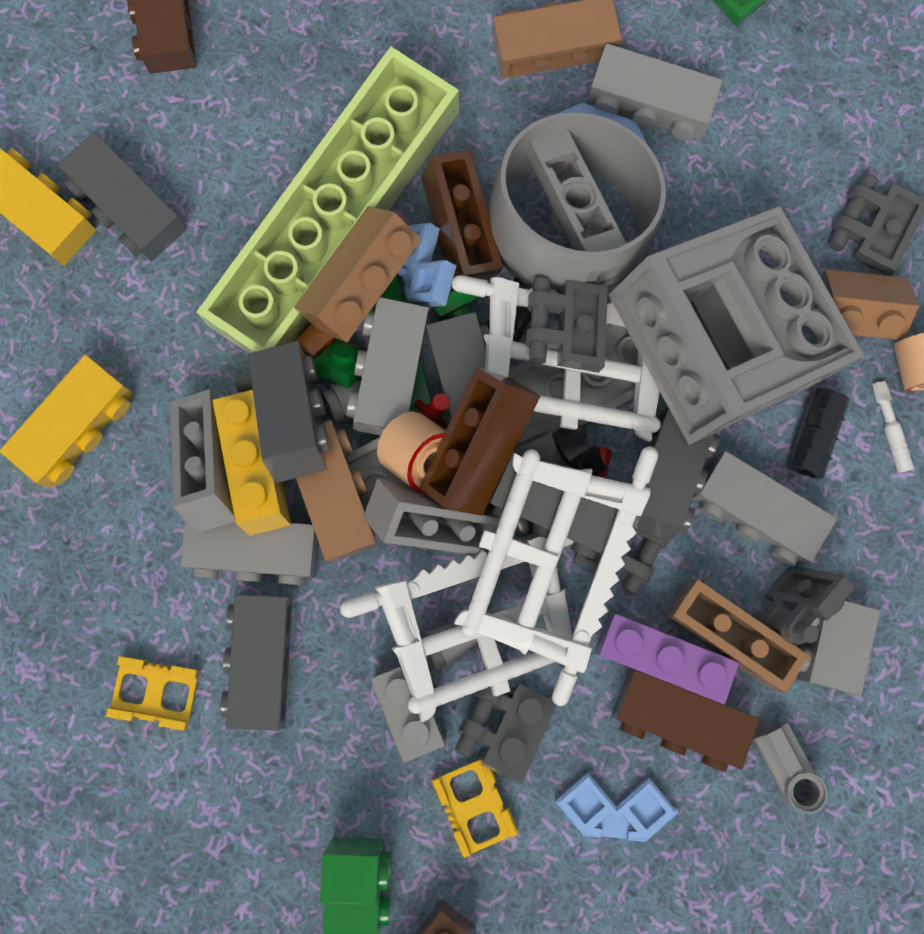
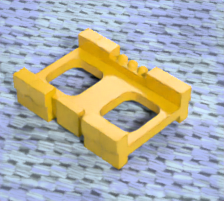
(151, 707)
(461, 811)

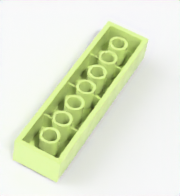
(356, 165)

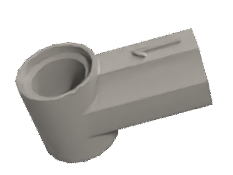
(788, 766)

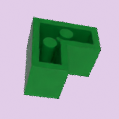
(353, 885)

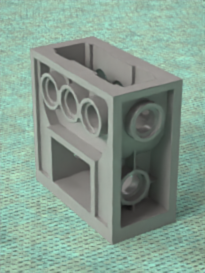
(721, 332)

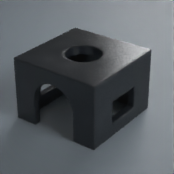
(577, 447)

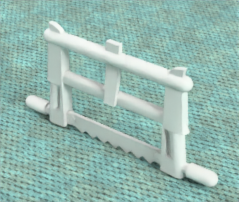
(500, 348)
(576, 483)
(412, 650)

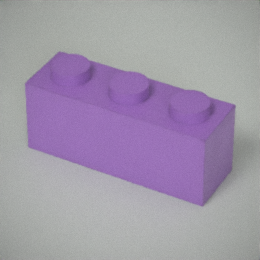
(666, 658)

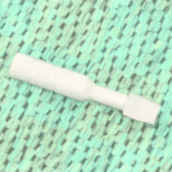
(893, 429)

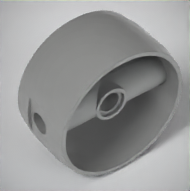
(561, 154)

